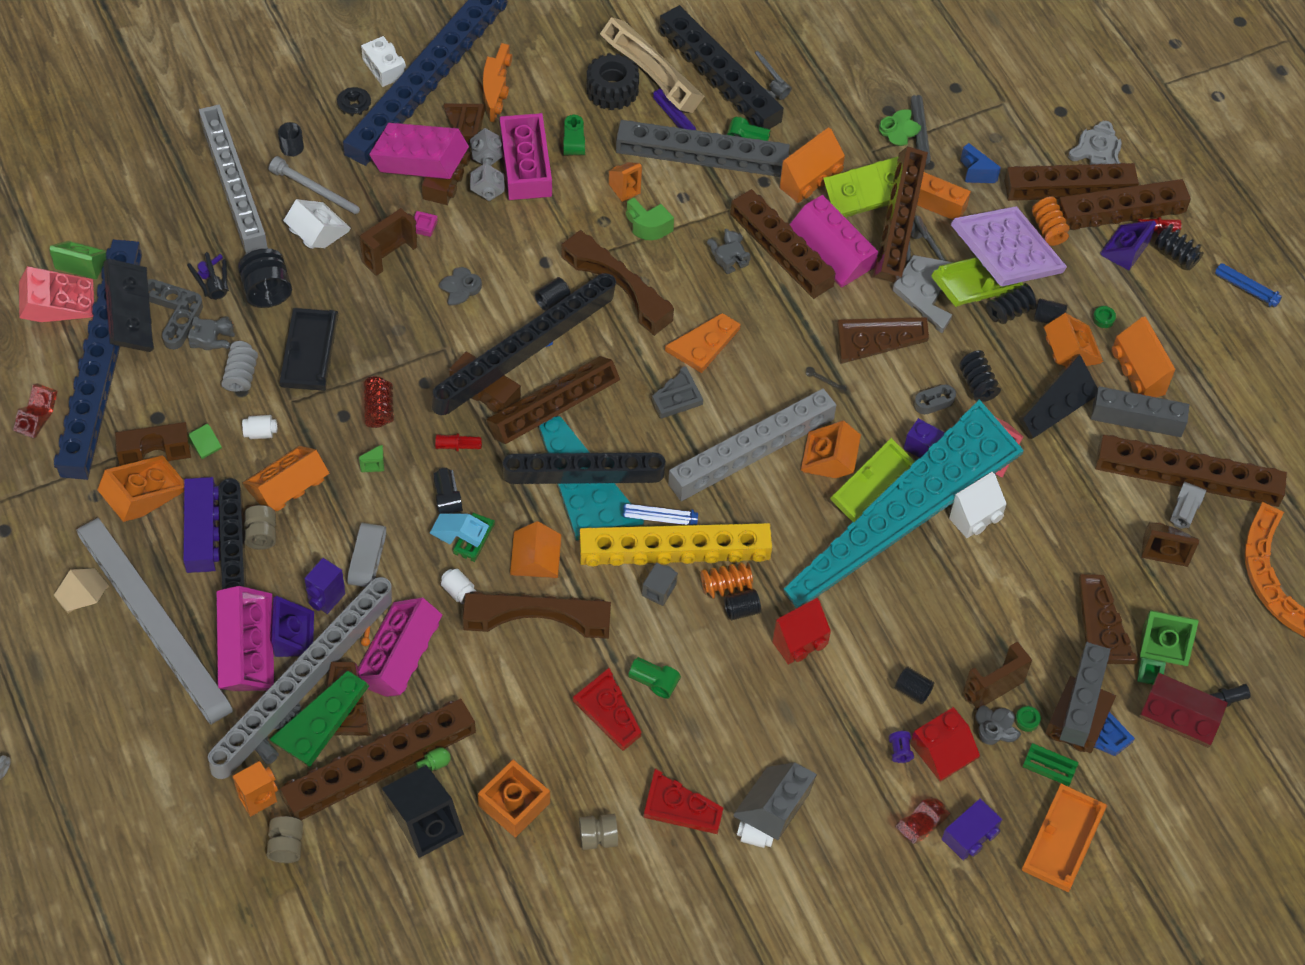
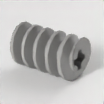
(239, 367)

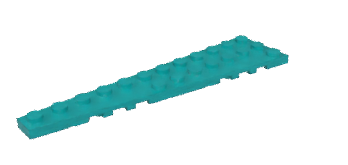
(956, 461)

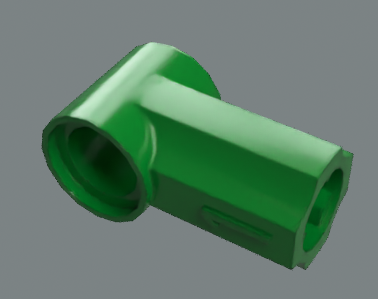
(741, 127)
(660, 680)

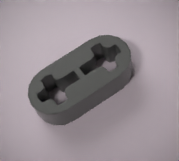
(934, 398)

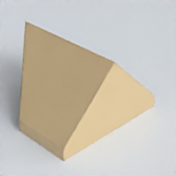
(80, 589)

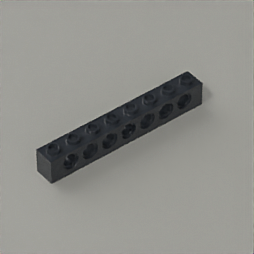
(720, 68)

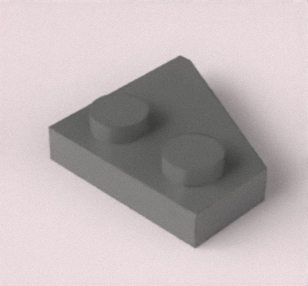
(677, 395)

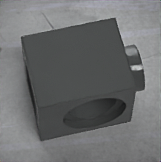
(659, 584)

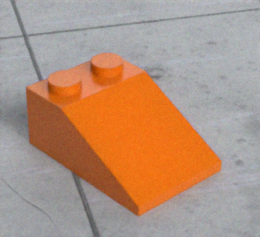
(140, 487)

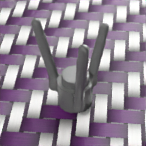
(778, 86)
(918, 231)

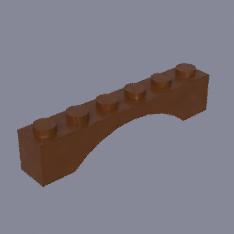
(588, 256)
(486, 612)

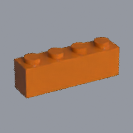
(943, 197)

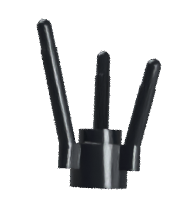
(215, 287)

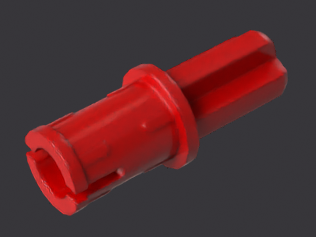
(1162, 224)
(457, 442)

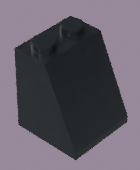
(423, 811)

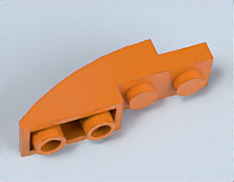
(495, 81)

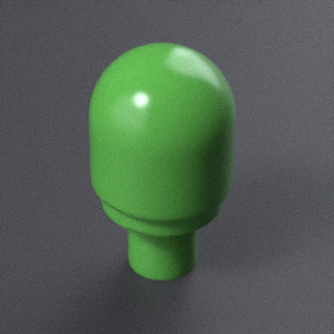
(435, 759)

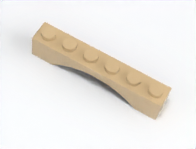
(672, 83)

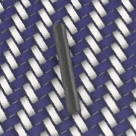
(919, 117)

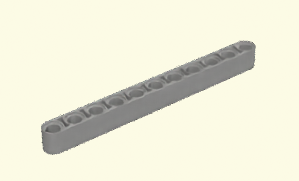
(154, 621)
(295, 684)

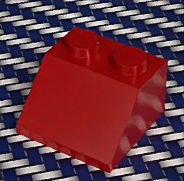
(801, 632)
(945, 744)

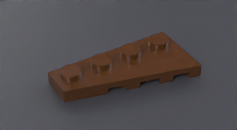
(875, 336)
(1102, 621)

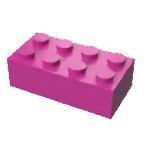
(419, 150)
(525, 156)

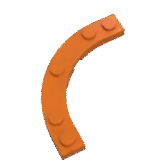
(1263, 575)

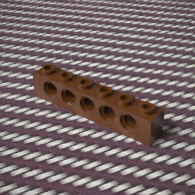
(1066, 180)
(1125, 204)
(900, 214)
(783, 243)
(553, 399)

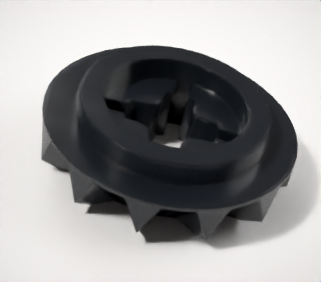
(353, 94)

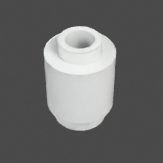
(259, 427)
(457, 584)
(753, 836)

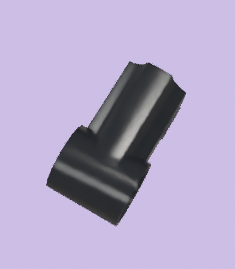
(447, 496)

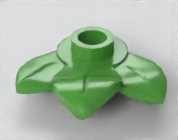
(900, 128)

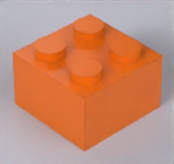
(514, 798)

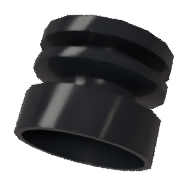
(264, 278)

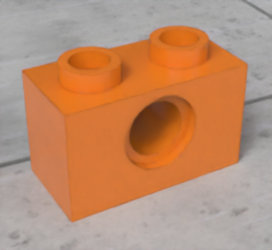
(256, 788)

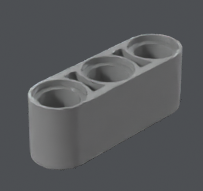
(366, 554)

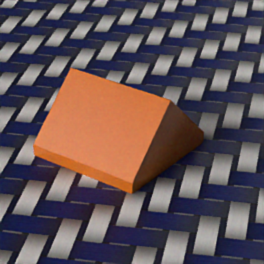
(536, 551)

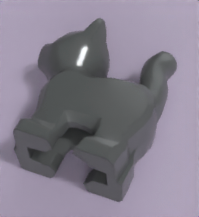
(731, 252)
(207, 331)

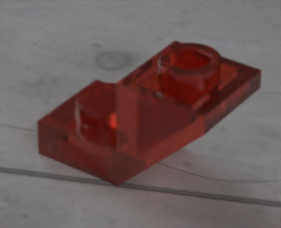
(39, 409)
(923, 820)

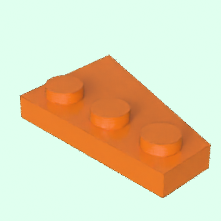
(704, 343)

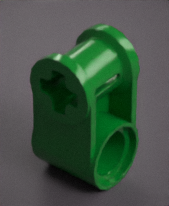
(574, 135)

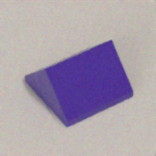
(1128, 243)
(291, 628)

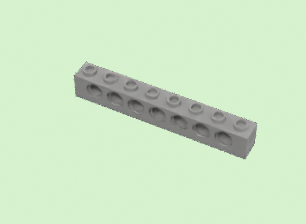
(232, 179)
(751, 444)

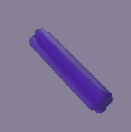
(673, 112)

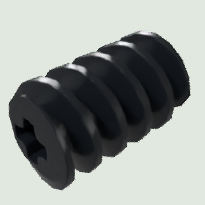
(1179, 247)
(1011, 304)
(979, 376)

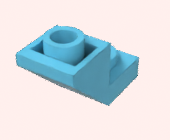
(461, 525)

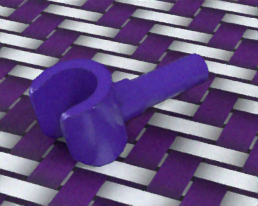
(203, 268)

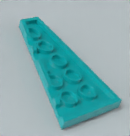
(589, 503)

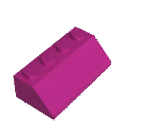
(835, 240)
(244, 639)
(399, 646)

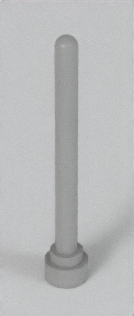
(280, 167)

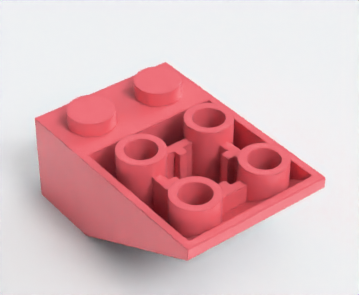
(54, 296)

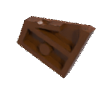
(466, 118)

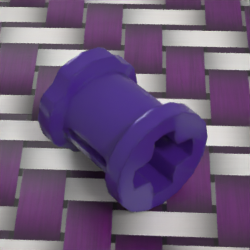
(901, 738)

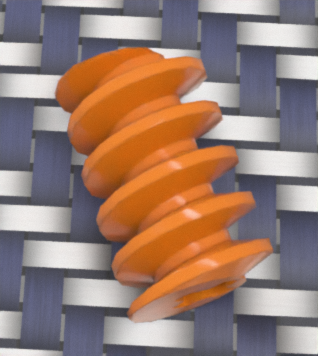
(1051, 221)
(726, 579)

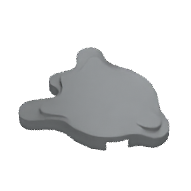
(1098, 145)

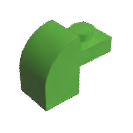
(649, 224)

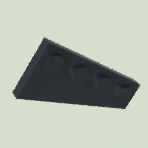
(1062, 397)

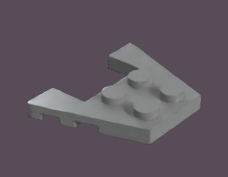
(921, 291)

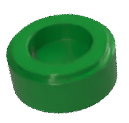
(1104, 317)
(1027, 718)

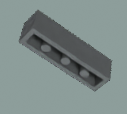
(1140, 411)
(1085, 694)

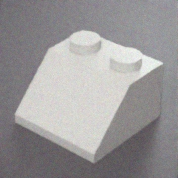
(315, 223)
(978, 506)

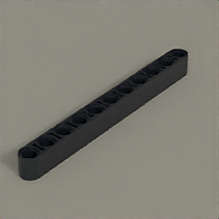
(522, 344)

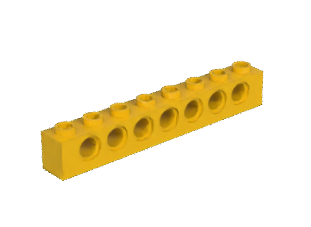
(684, 536)

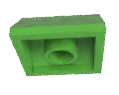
(78, 258)
(1168, 637)

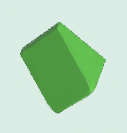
(204, 441)
(373, 460)

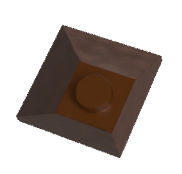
(1168, 544)

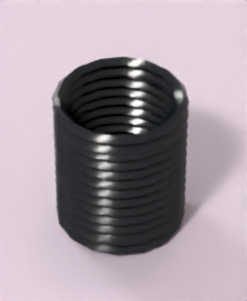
(290, 139)
(552, 293)
(1048, 310)
(742, 604)
(914, 685)

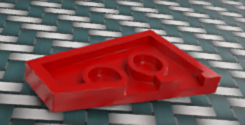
(608, 710)
(679, 806)

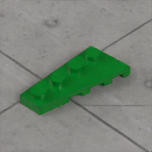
(317, 723)

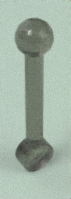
(810, 371)

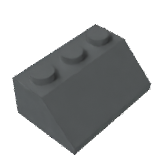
(776, 798)

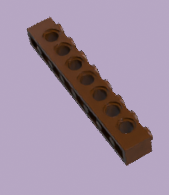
(1221, 483)
(373, 771)

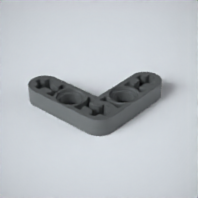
(181, 309)

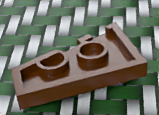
(357, 721)

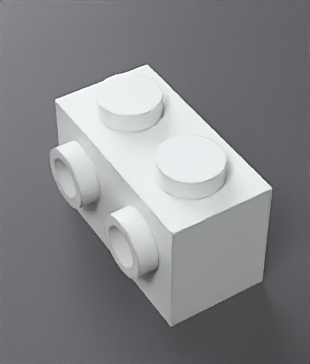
(383, 60)

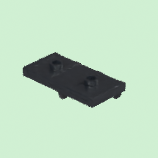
(128, 305)
(309, 349)

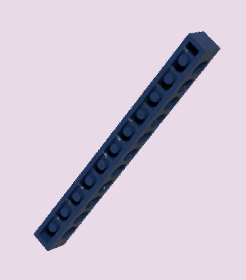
(422, 75)
(98, 386)

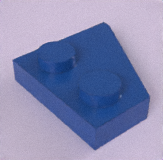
(1113, 737)

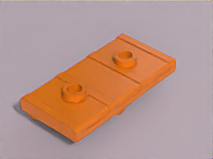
(1064, 837)

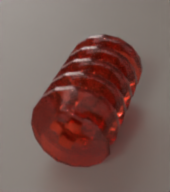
(378, 402)

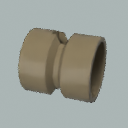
(260, 527)
(598, 831)
(284, 841)

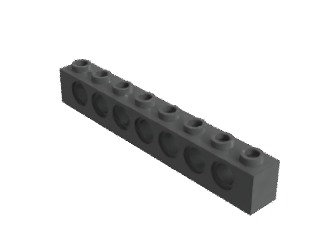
(701, 148)

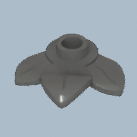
(461, 285)
(996, 725)

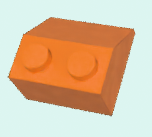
(1072, 337)
(831, 450)

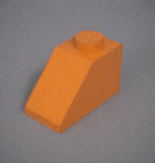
(626, 180)

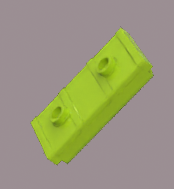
(862, 188)
(968, 282)
(872, 480)

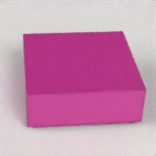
(425, 223)

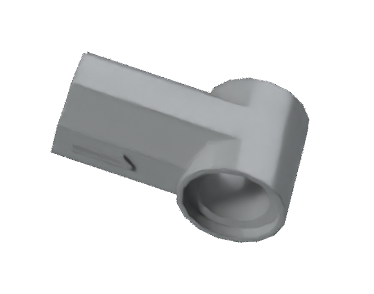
(1188, 502)

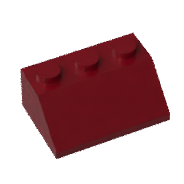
(1183, 710)

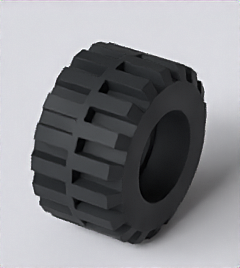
(616, 93)

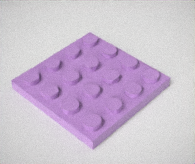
(1008, 246)

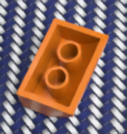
(808, 166)
(1143, 359)
(287, 478)

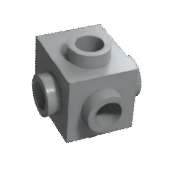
(486, 147)
(487, 182)

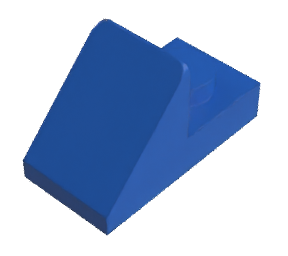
(979, 166)

